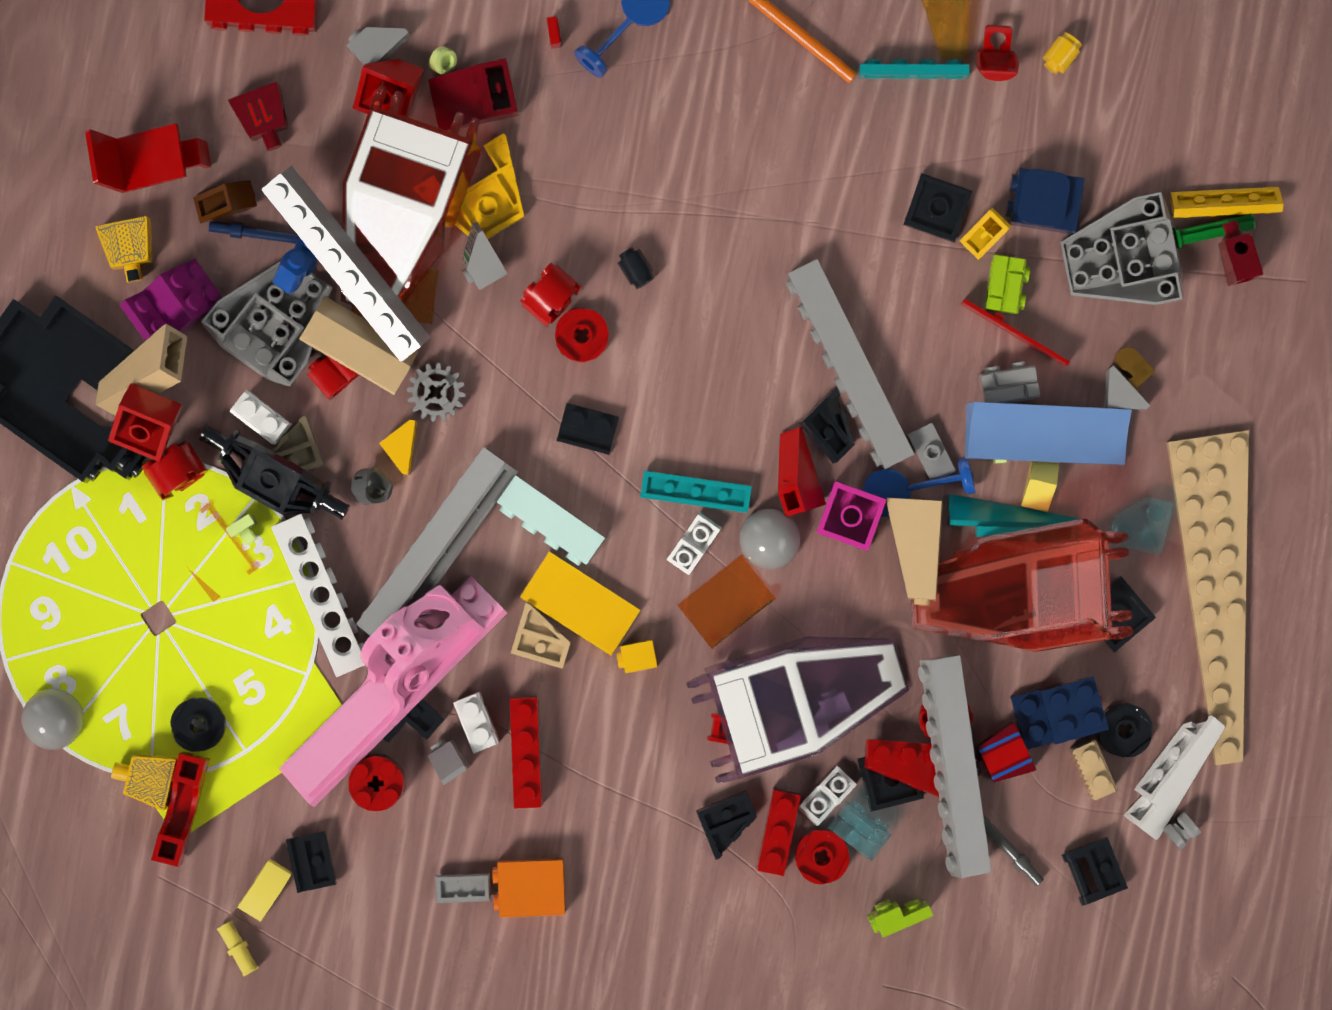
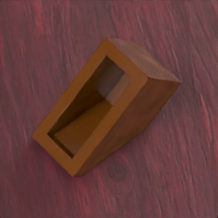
(225, 201)

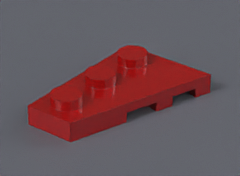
(902, 762)

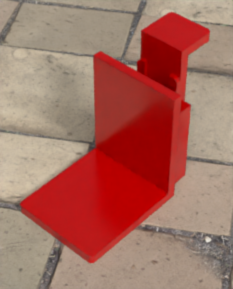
(143, 158)

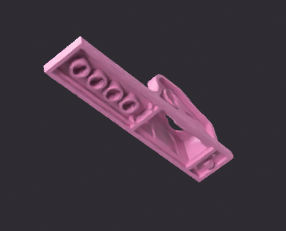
(403, 665)

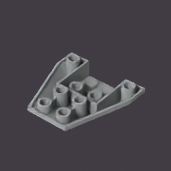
(1127, 255)
(265, 323)

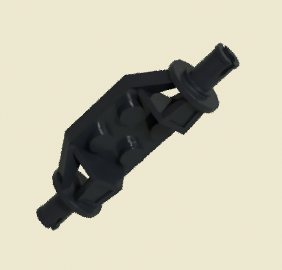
(272, 477)

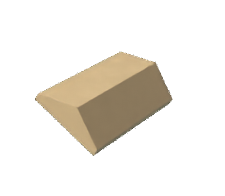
(355, 345)

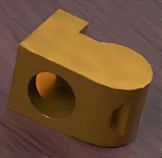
(1134, 365)

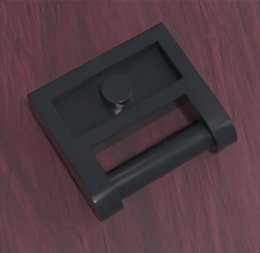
(1102, 866)

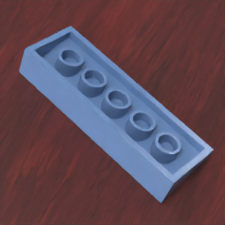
(1046, 433)

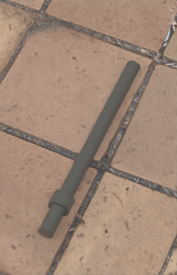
(1020, 861)

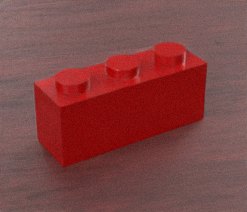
(778, 831)

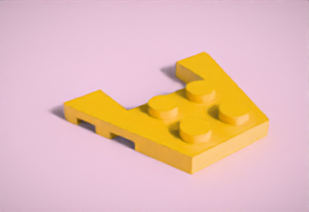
(496, 198)

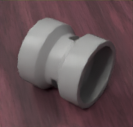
(1182, 831)

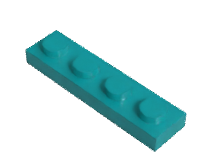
(924, 70)
(695, 491)

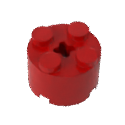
(551, 294)
(175, 470)
(365, 794)

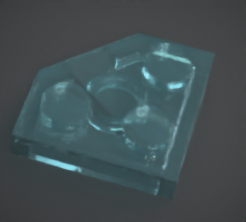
(1145, 525)

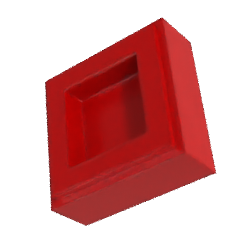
(554, 32)

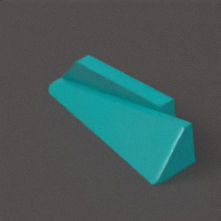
(997, 518)

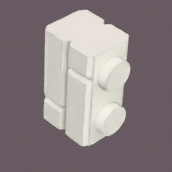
(261, 417)
(476, 722)

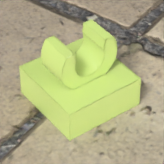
(243, 528)

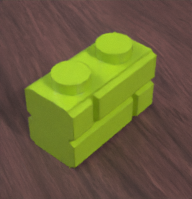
(1005, 285)

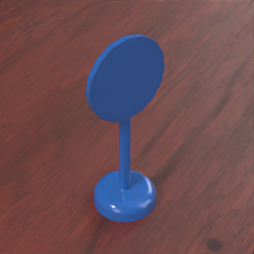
(637, 11)
(892, 484)

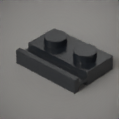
(587, 428)
(311, 861)

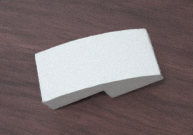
(694, 543)
(826, 795)

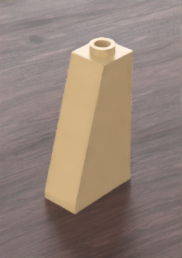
(151, 366)
(917, 539)

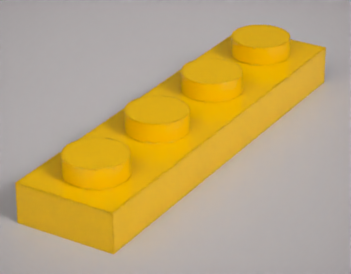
(1226, 202)

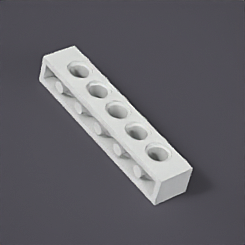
(285, 534)

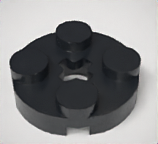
(183, 728)
(1140, 731)

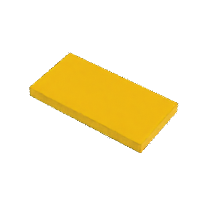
(580, 603)

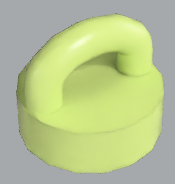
(443, 60)

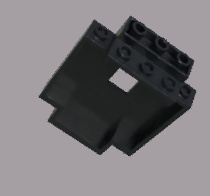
(38, 373)

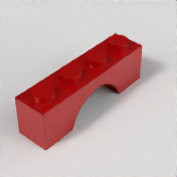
(291, 15)
(525, 752)
(182, 808)

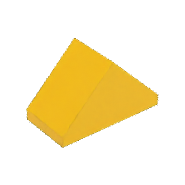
(985, 233)
(401, 445)

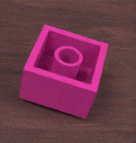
(851, 516)

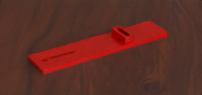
(997, 320)

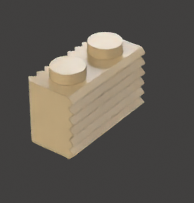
(1093, 769)

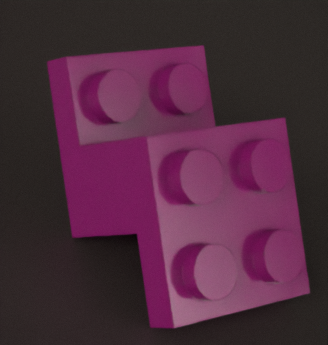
(173, 298)

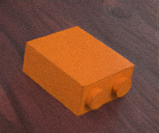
(529, 887)

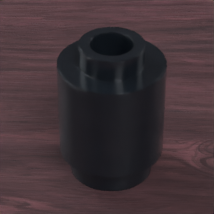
(635, 267)

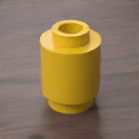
(1062, 53)

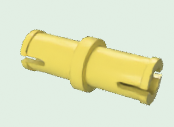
(237, 948)

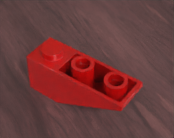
(797, 476)

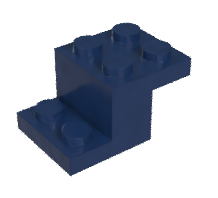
(1059, 713)

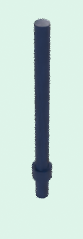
(237, 230)

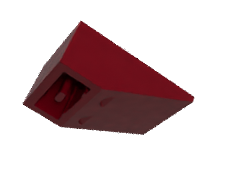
(475, 91)

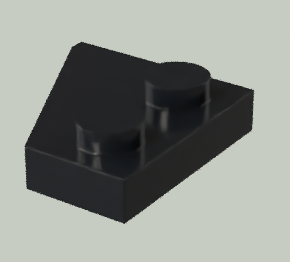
(829, 427)

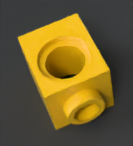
(637, 656)

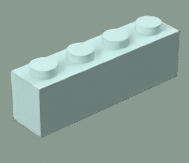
(550, 520)

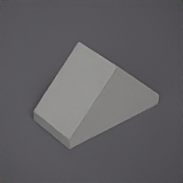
(1120, 393)

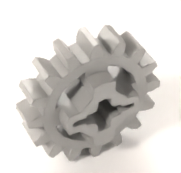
(426, 401)

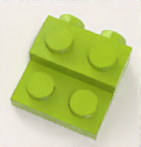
(889, 918)

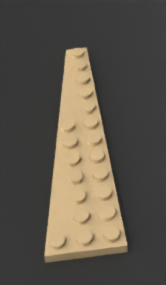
(1212, 520)

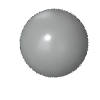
(769, 539)
(52, 719)

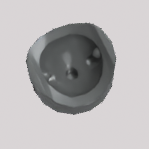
(368, 485)

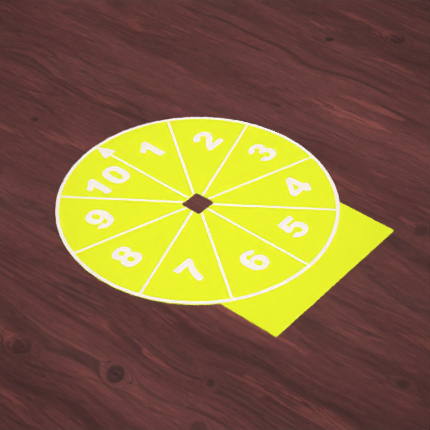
(77, 626)

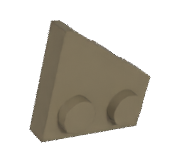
(300, 446)

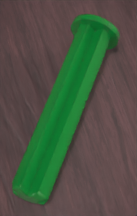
(1211, 230)

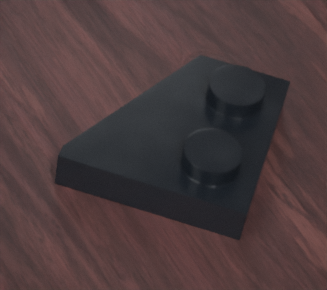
(726, 821)

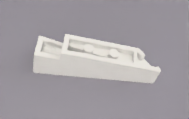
(1172, 775)

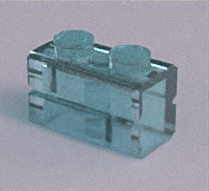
(859, 830)

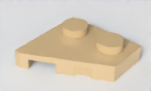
(539, 639)

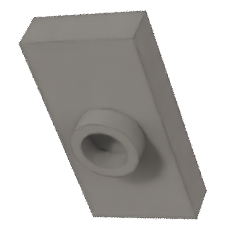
(931, 452)
(463, 888)

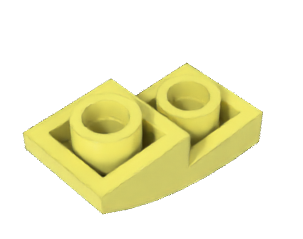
(264, 889)

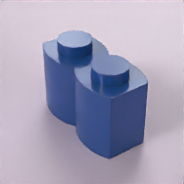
(294, 267)

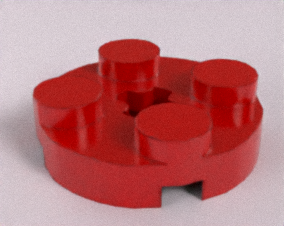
(566, 335)
(826, 871)

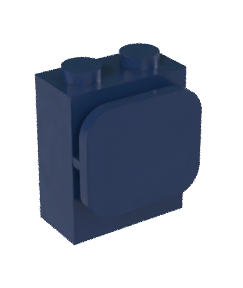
(1045, 200)

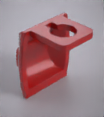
(997, 63)

